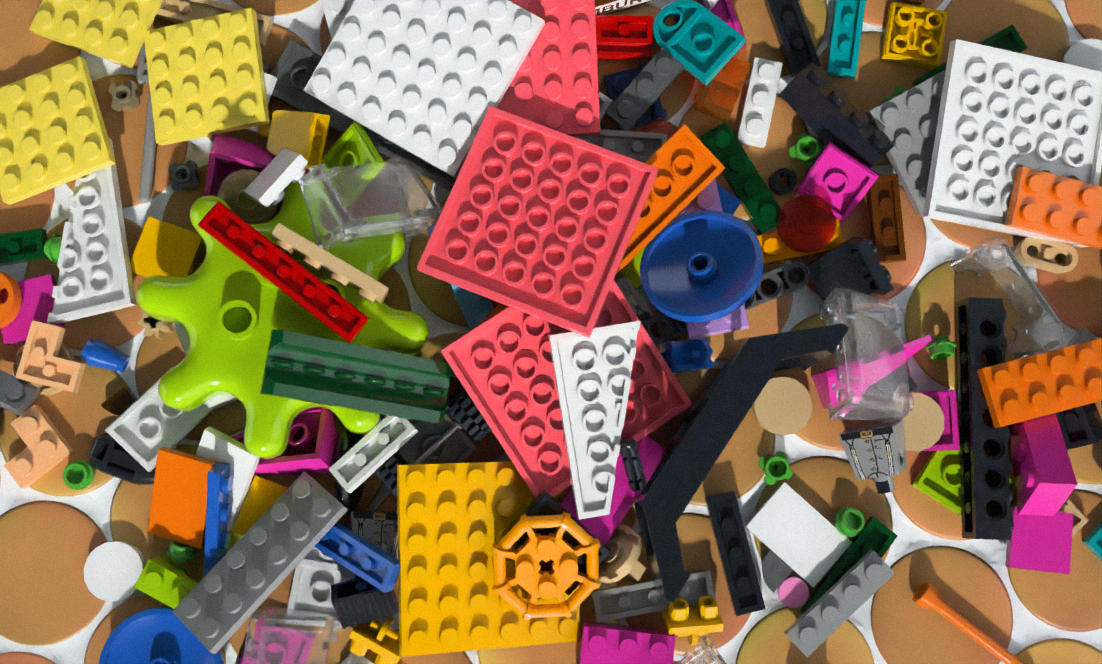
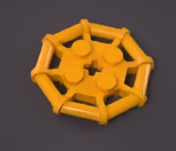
(546, 583)

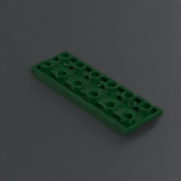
(355, 377)

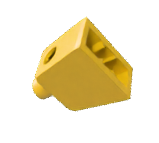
(298, 132)

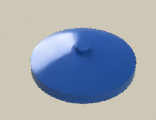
(702, 266)
(156, 638)

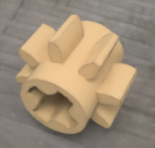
(160, 328)

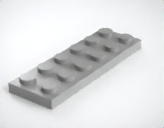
(259, 562)

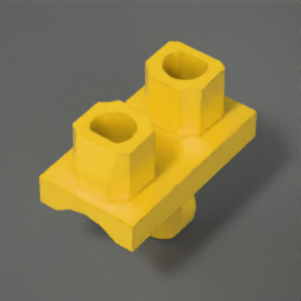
(693, 621)
(378, 638)

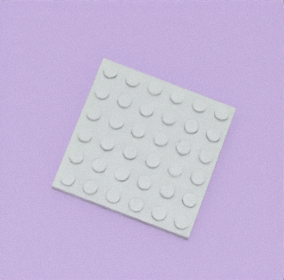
(424, 70)
(1004, 115)

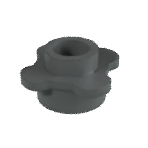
(192, 179)

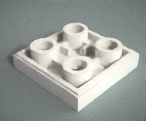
(277, 175)

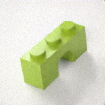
(165, 581)

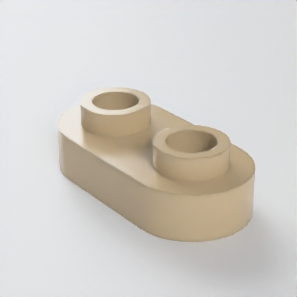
(1045, 254)

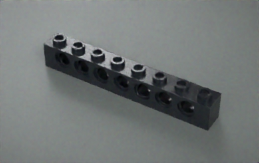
(972, 428)

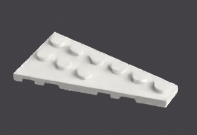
(93, 251)
(593, 401)

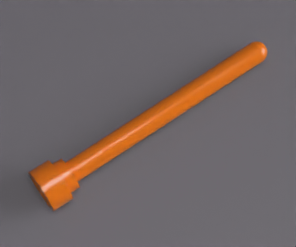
(928, 597)

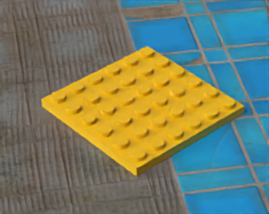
(446, 566)

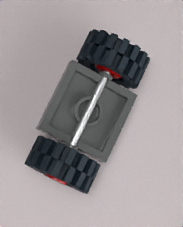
(439, 442)

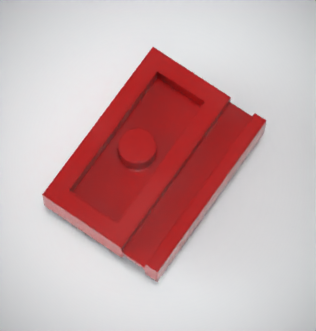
(624, 37)

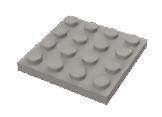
(911, 127)

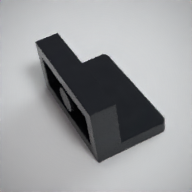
(1080, 426)

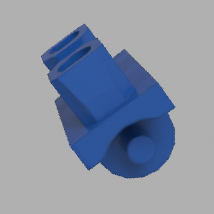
(688, 355)

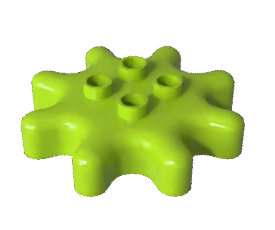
(235, 308)

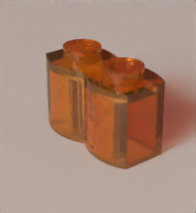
(723, 90)

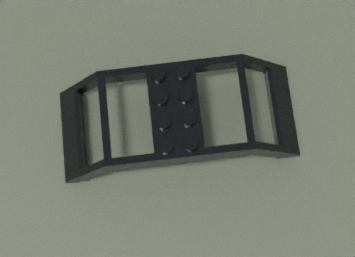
(707, 432)

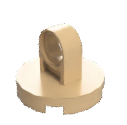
(622, 561)

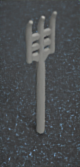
(149, 139)

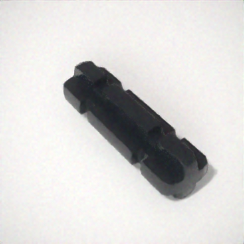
(632, 464)

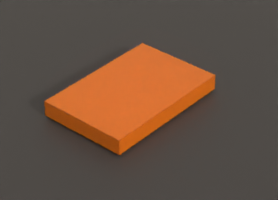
(180, 497)

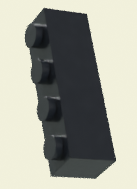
(835, 116)

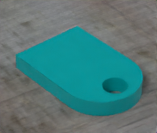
(698, 39)

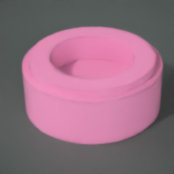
(793, 592)

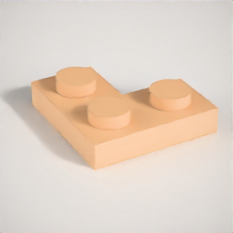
(41, 360)
(44, 448)

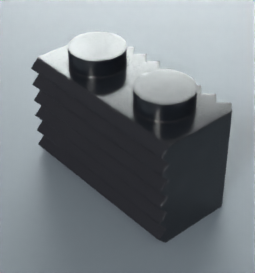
(360, 601)

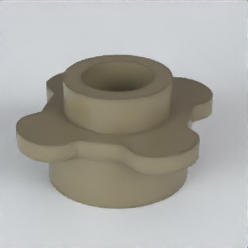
(132, 99)

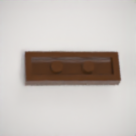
(886, 219)

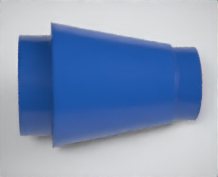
(103, 355)

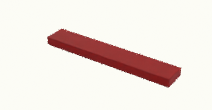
(283, 272)

